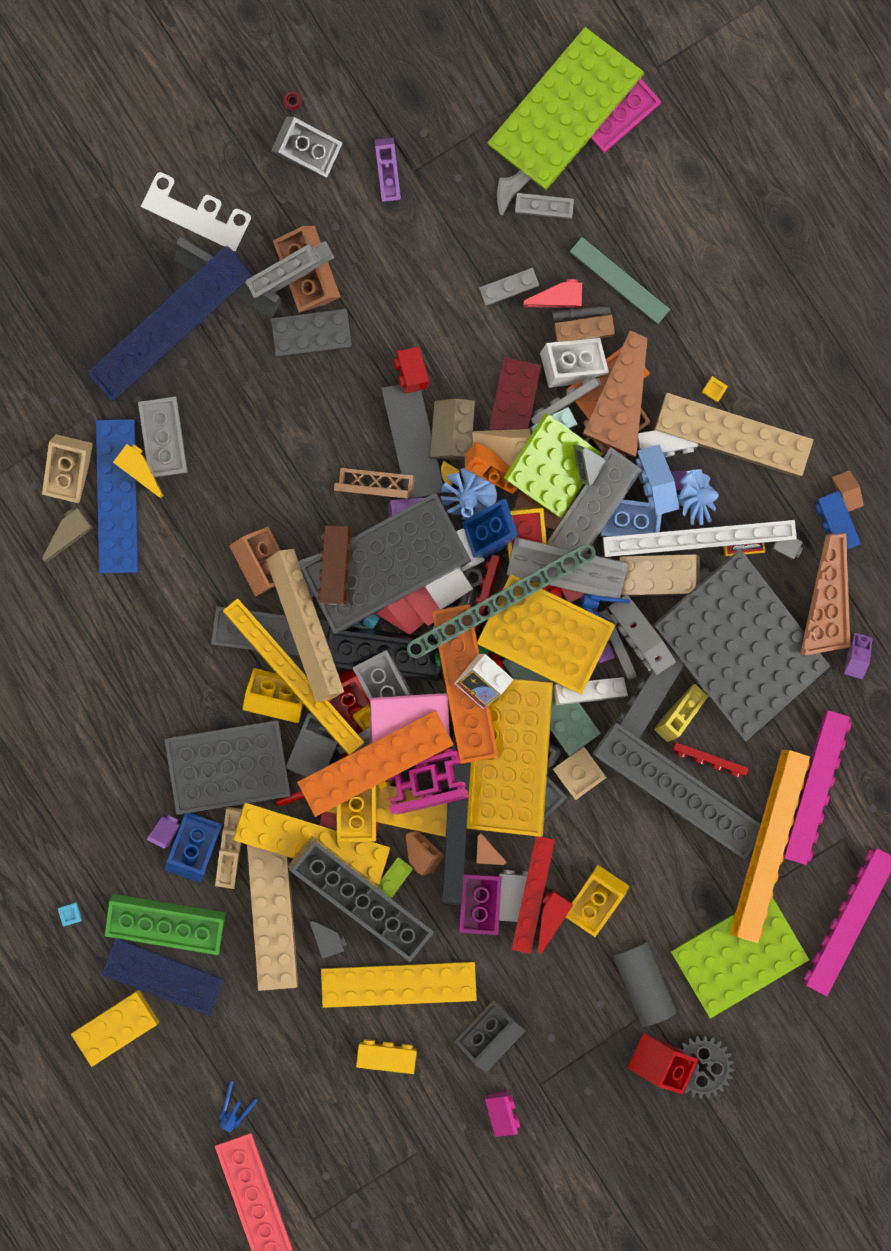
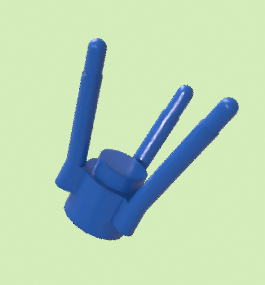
(591, 602)
(229, 1120)

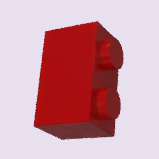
(411, 370)

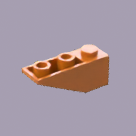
(488, 465)

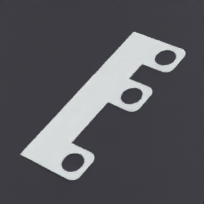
(195, 220)

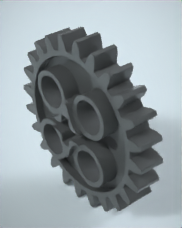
(717, 1055)

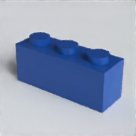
(837, 518)

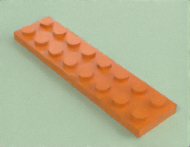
(470, 722)
(375, 763)

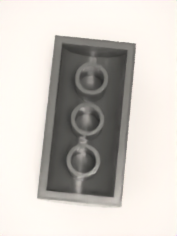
(644, 984)

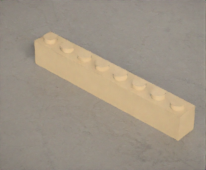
(305, 625)

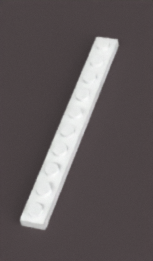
(699, 538)

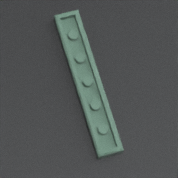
(619, 280)

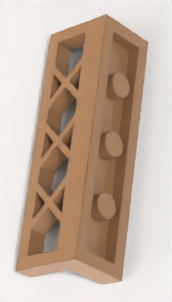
(375, 490)

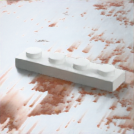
(594, 691)

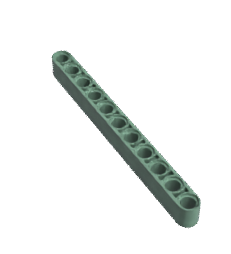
(507, 592)

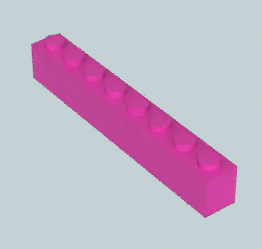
(816, 787)
(849, 922)

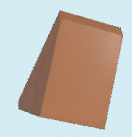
(849, 490)
(487, 853)

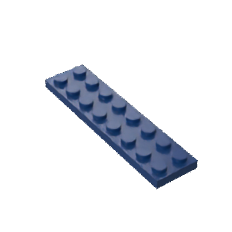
(116, 499)

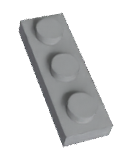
(544, 206)
(509, 287)

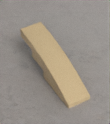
(229, 851)

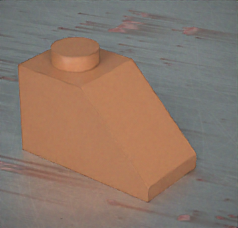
(422, 853)

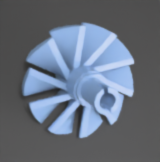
(474, 494)
(696, 495)

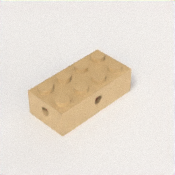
(661, 575)

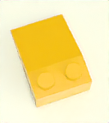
(357, 818)
(597, 900)

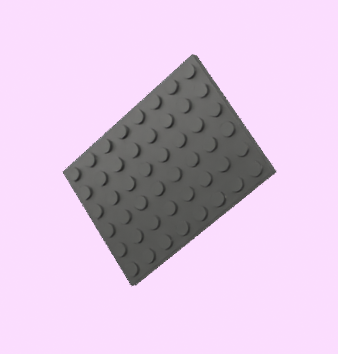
(740, 645)

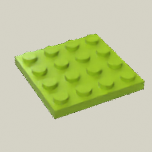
(548, 466)

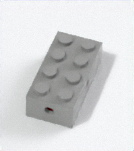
(641, 635)

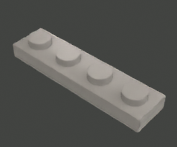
(572, 395)

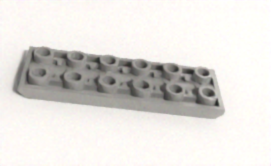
(598, 577)

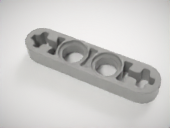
(620, 649)

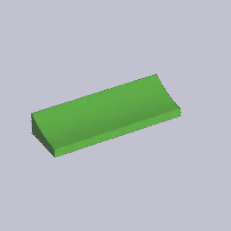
(165, 924)

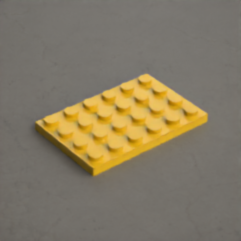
(548, 637)

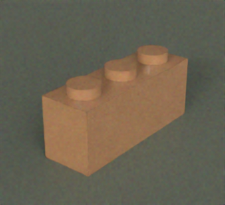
(588, 328)

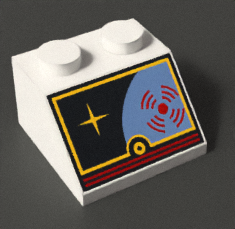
(483, 680)

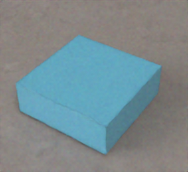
(69, 914)

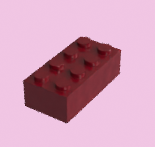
(515, 395)

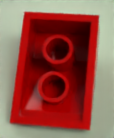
(351, 699)
(553, 912)

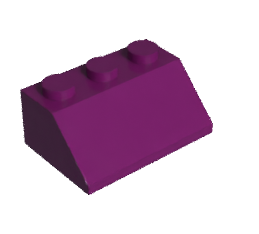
(480, 904)

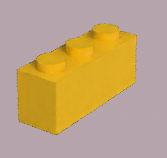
(386, 1056)

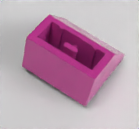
(501, 1113)

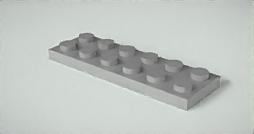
(596, 503)

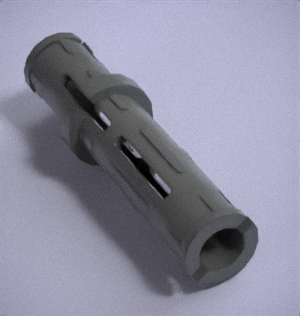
(581, 313)

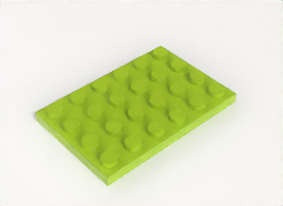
(731, 968)

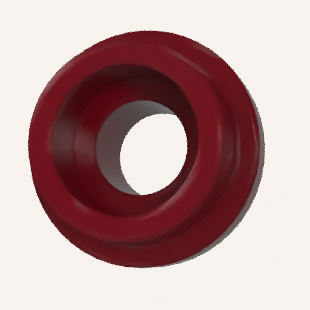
(292, 95)

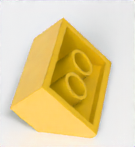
(271, 697)

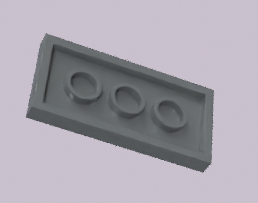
(311, 333)

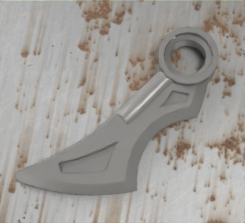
(508, 188)

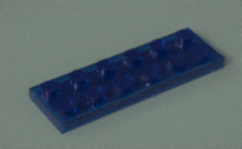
(162, 976)

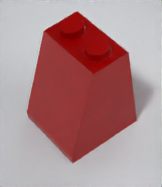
(662, 1064)

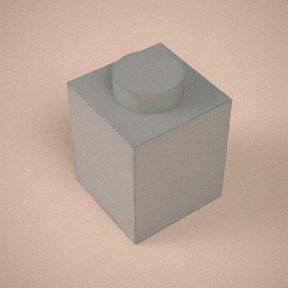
(788, 548)

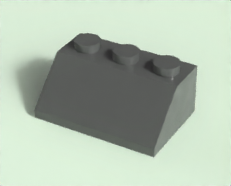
(489, 1036)

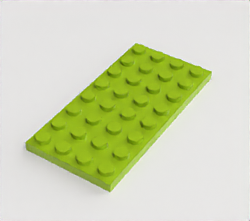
(565, 108)

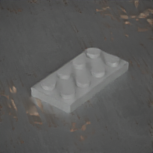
(163, 436)

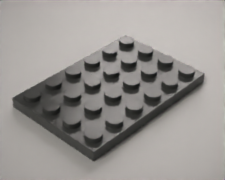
(227, 767)

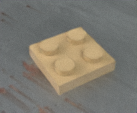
(579, 773)

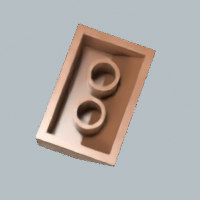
(251, 556)

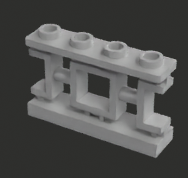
(289, 269)

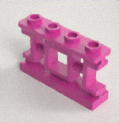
(428, 796)

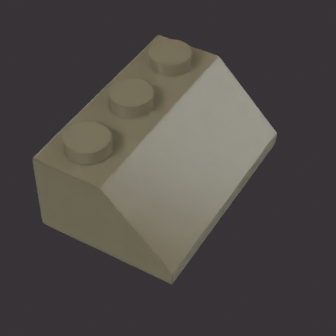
(452, 429)

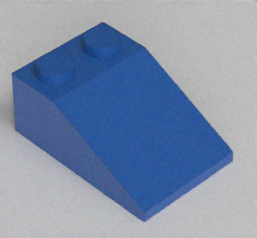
(490, 530)
(193, 847)

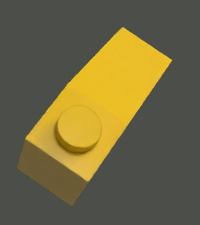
(136, 466)

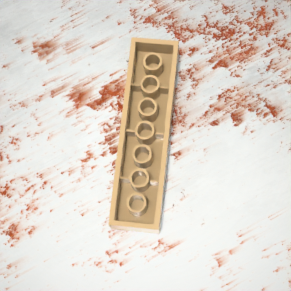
(734, 435)
(272, 919)

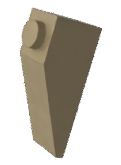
(69, 531)

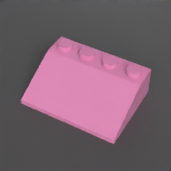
(393, 713)

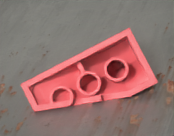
(402, 616)

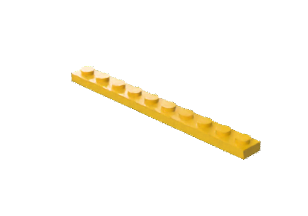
(292, 676)

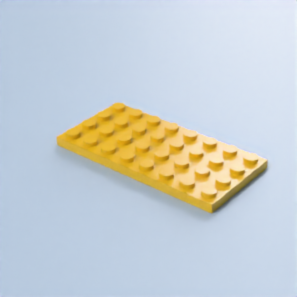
(511, 788)

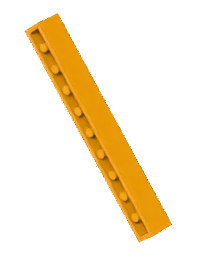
(770, 846)

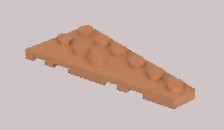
(619, 406)
(829, 611)

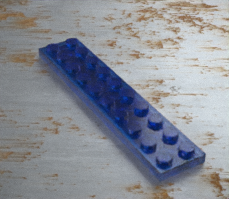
(170, 323)

